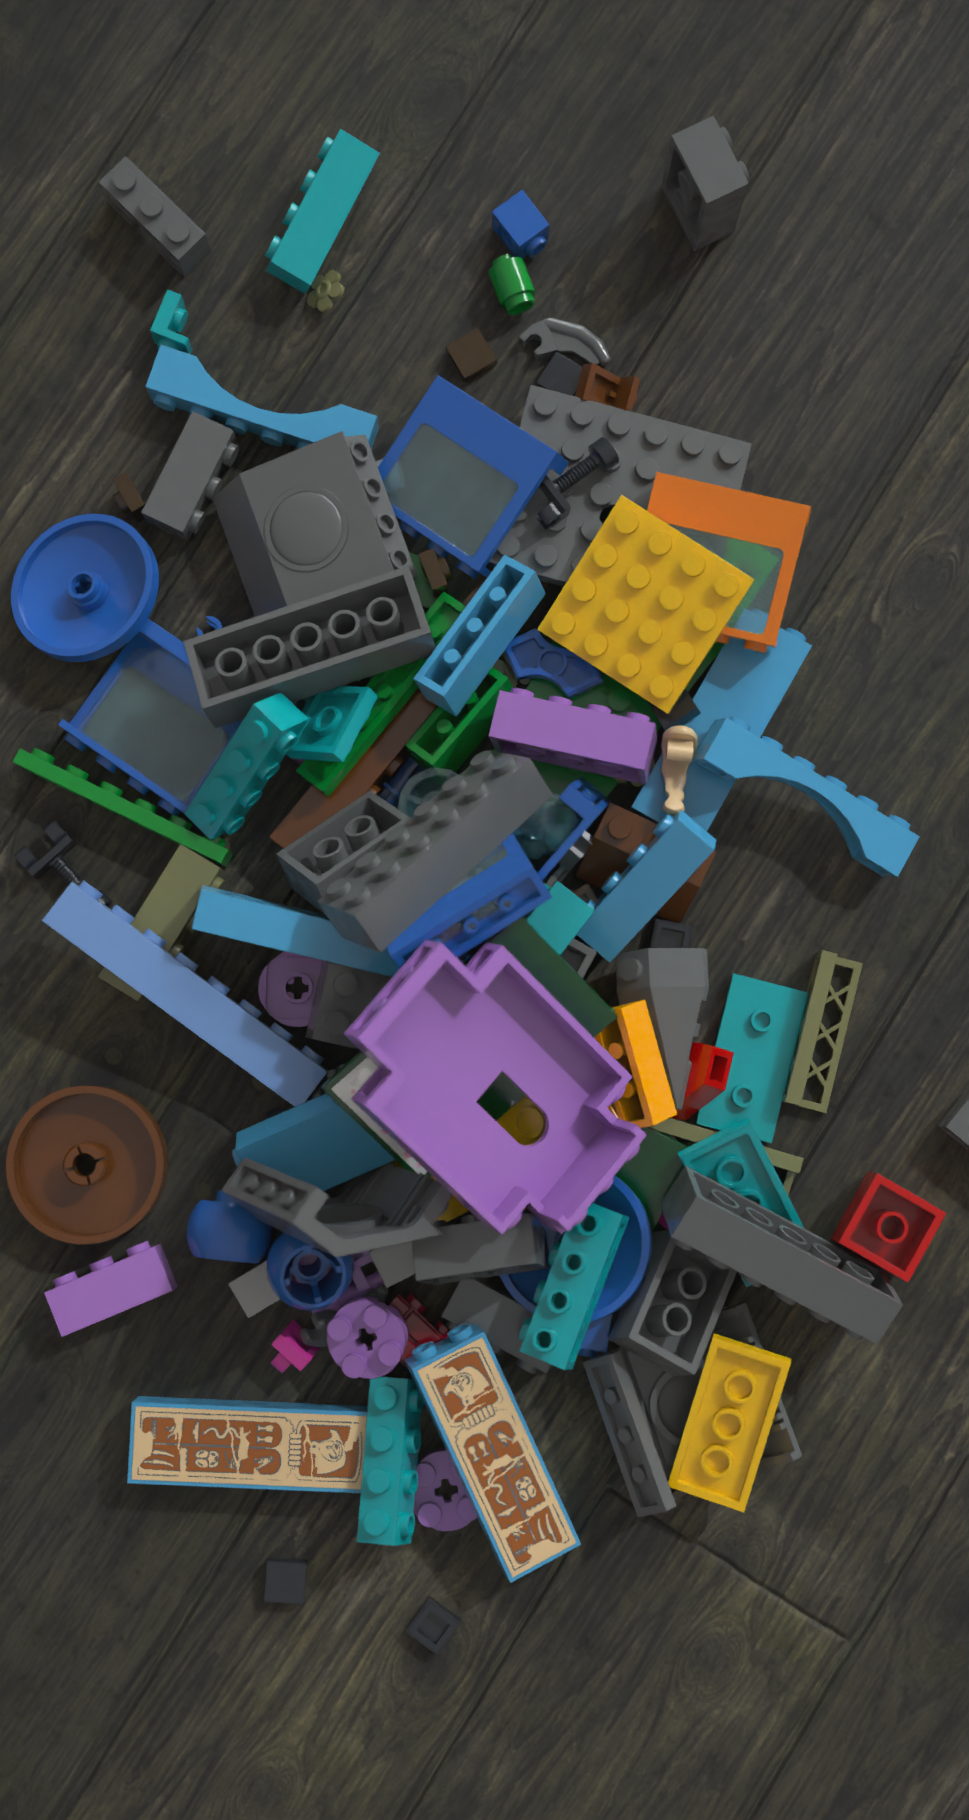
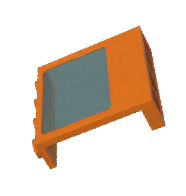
(748, 532)

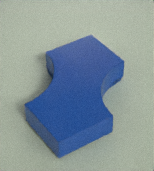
(536, 658)

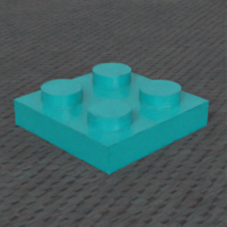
(333, 723)

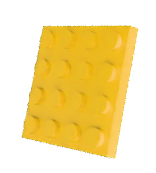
(645, 604)

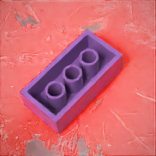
(573, 735)

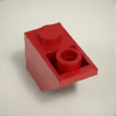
(706, 1078)

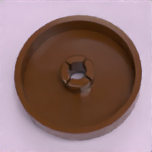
(46, 1170)

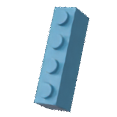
(480, 635)
(646, 883)

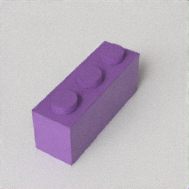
(110, 1287)

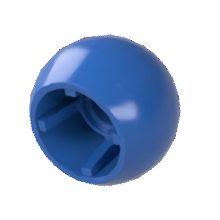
(227, 1231)
(320, 1291)

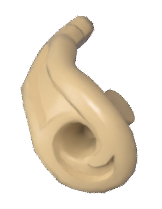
(678, 751)

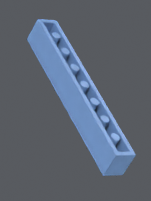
(185, 994)

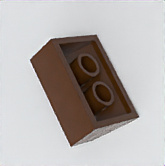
(612, 845)

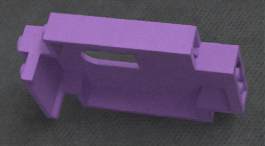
(439, 1045)

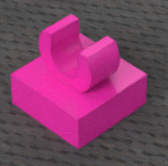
(292, 1349)

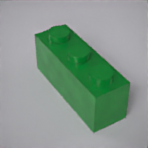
(449, 739)

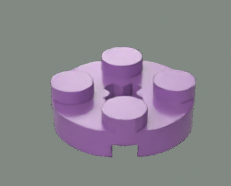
(274, 983)
(356, 1357)
(432, 1509)

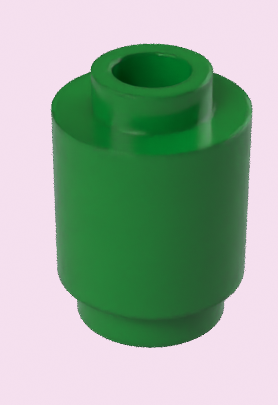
(512, 284)

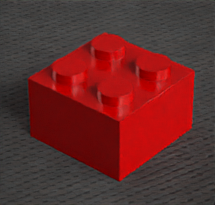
(888, 1226)

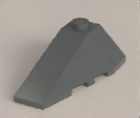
(673, 988)

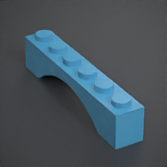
(184, 384)
(871, 836)

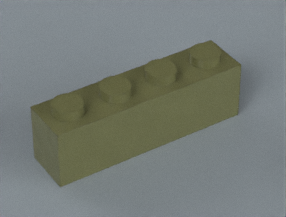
(172, 906)

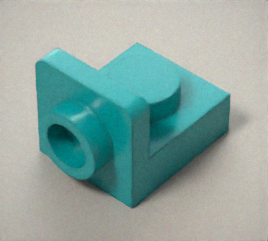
(169, 319)

